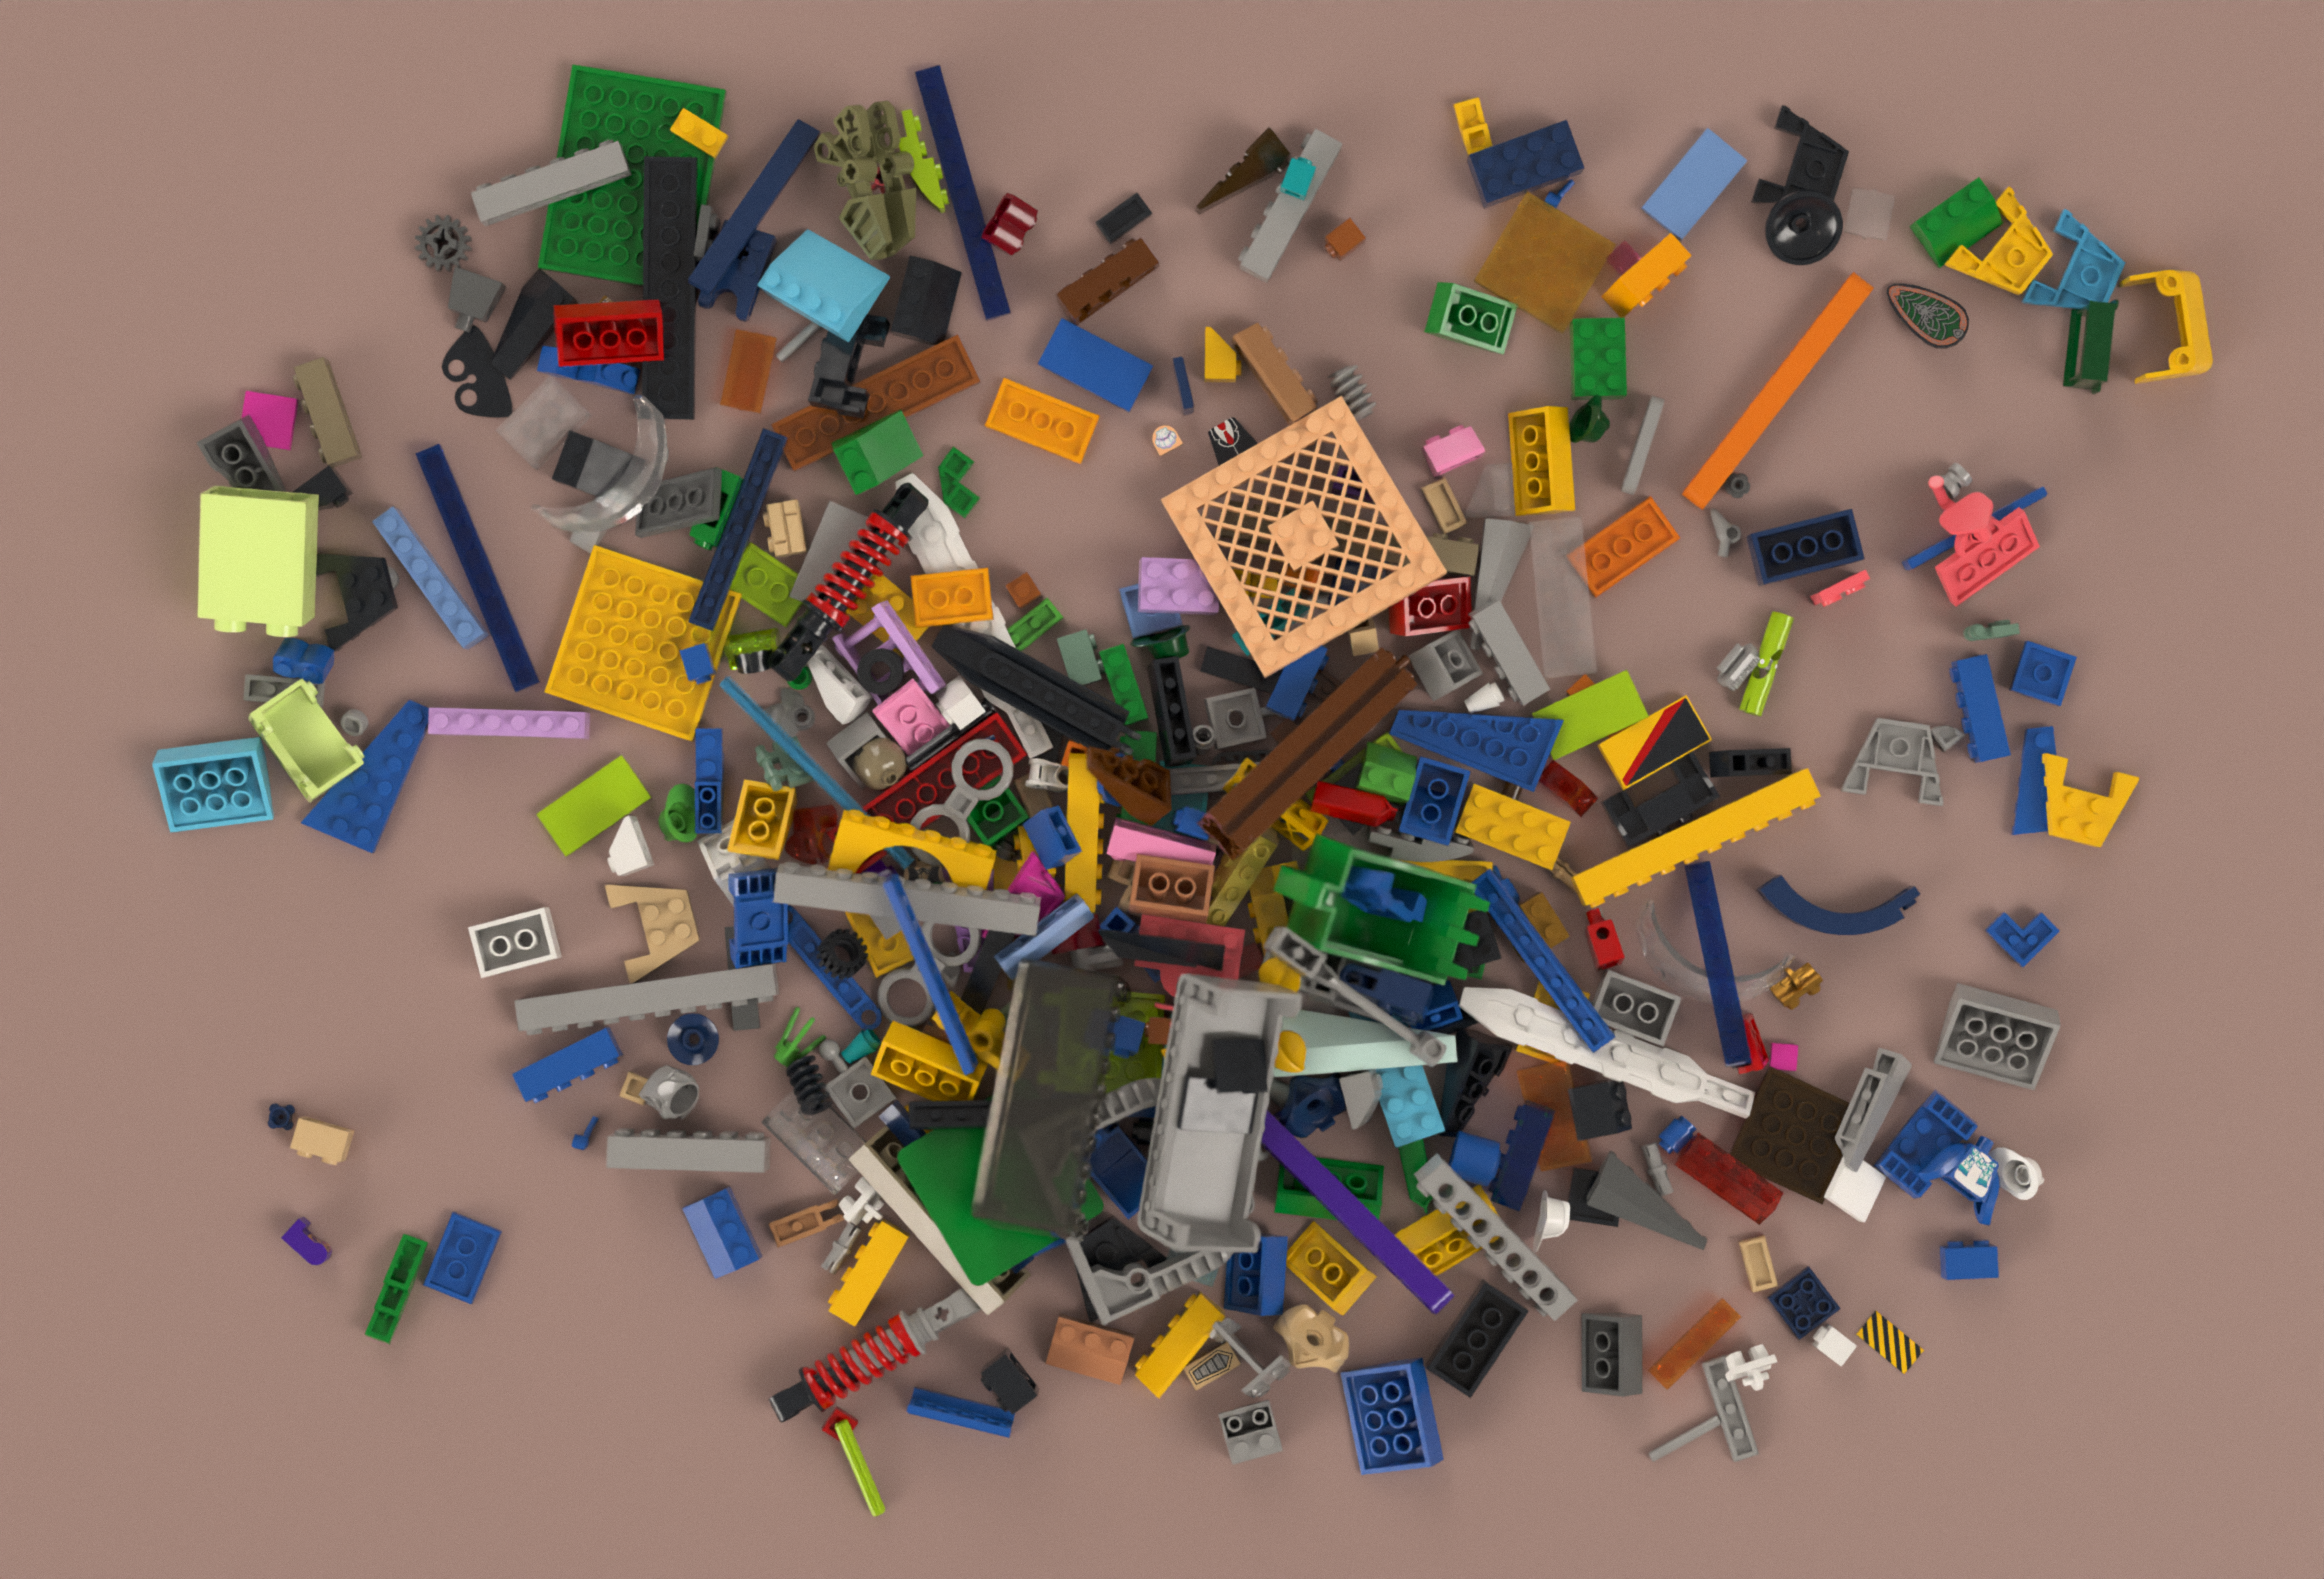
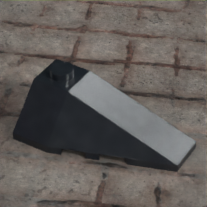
(529, 322)
(1478, 1060)

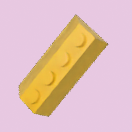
(1541, 461)
(1438, 1241)
(1179, 1344)

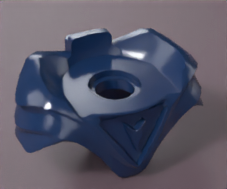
(1312, 1104)

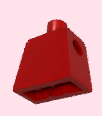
(1604, 952)

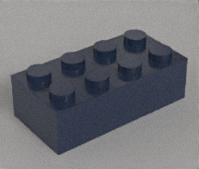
(1525, 164)
(1805, 547)

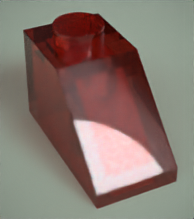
(1567, 788)

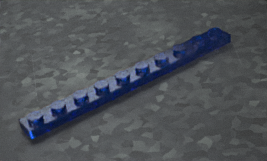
(962, 192)
(478, 568)

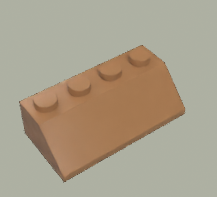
(1274, 374)

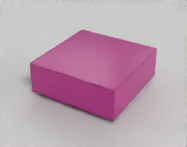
(1783, 1056)

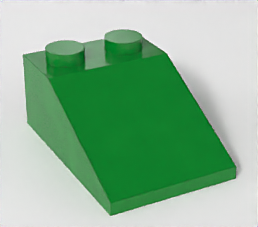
(1470, 317)
(877, 451)

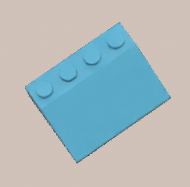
(824, 284)
(214, 784)

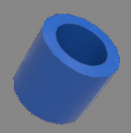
(1475, 1158)

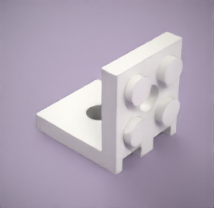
(723, 862)

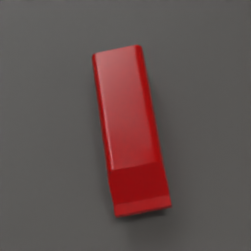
(1351, 804)

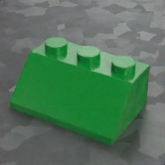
(1958, 221)

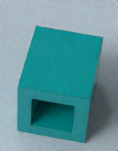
(1298, 178)

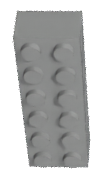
(688, 1152)

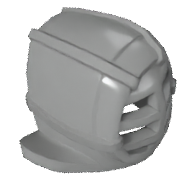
(671, 1092)

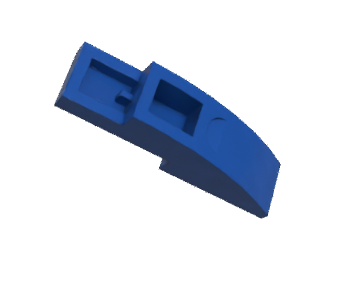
(709, 780)

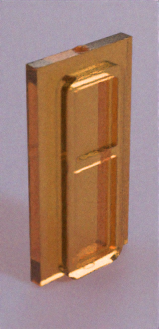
(748, 371)

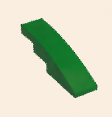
(396, 1288)

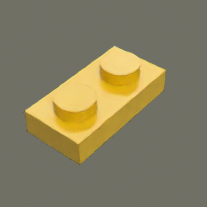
(699, 133)

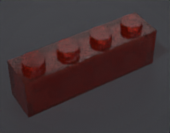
(1729, 1178)

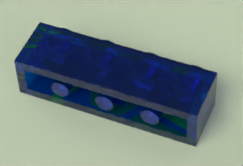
(1522, 1154)

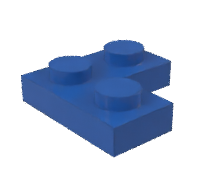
(2025, 942)

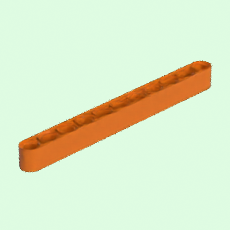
(1777, 390)

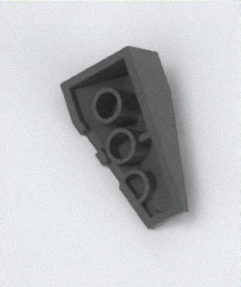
(242, 456)

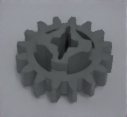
(445, 232)

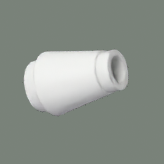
(1485, 698)

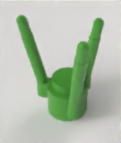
(788, 1052)

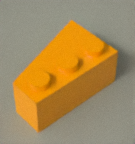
(1646, 275)

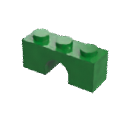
(1123, 683)

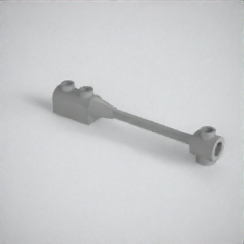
(1311, 965)

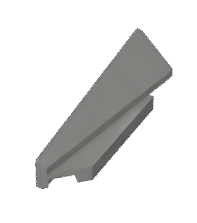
(1870, 1105)

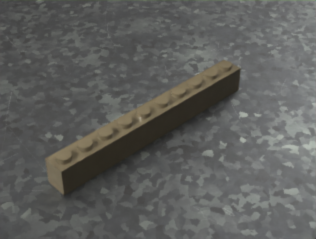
(1456, 556)

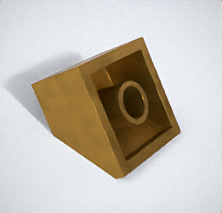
(1544, 920)

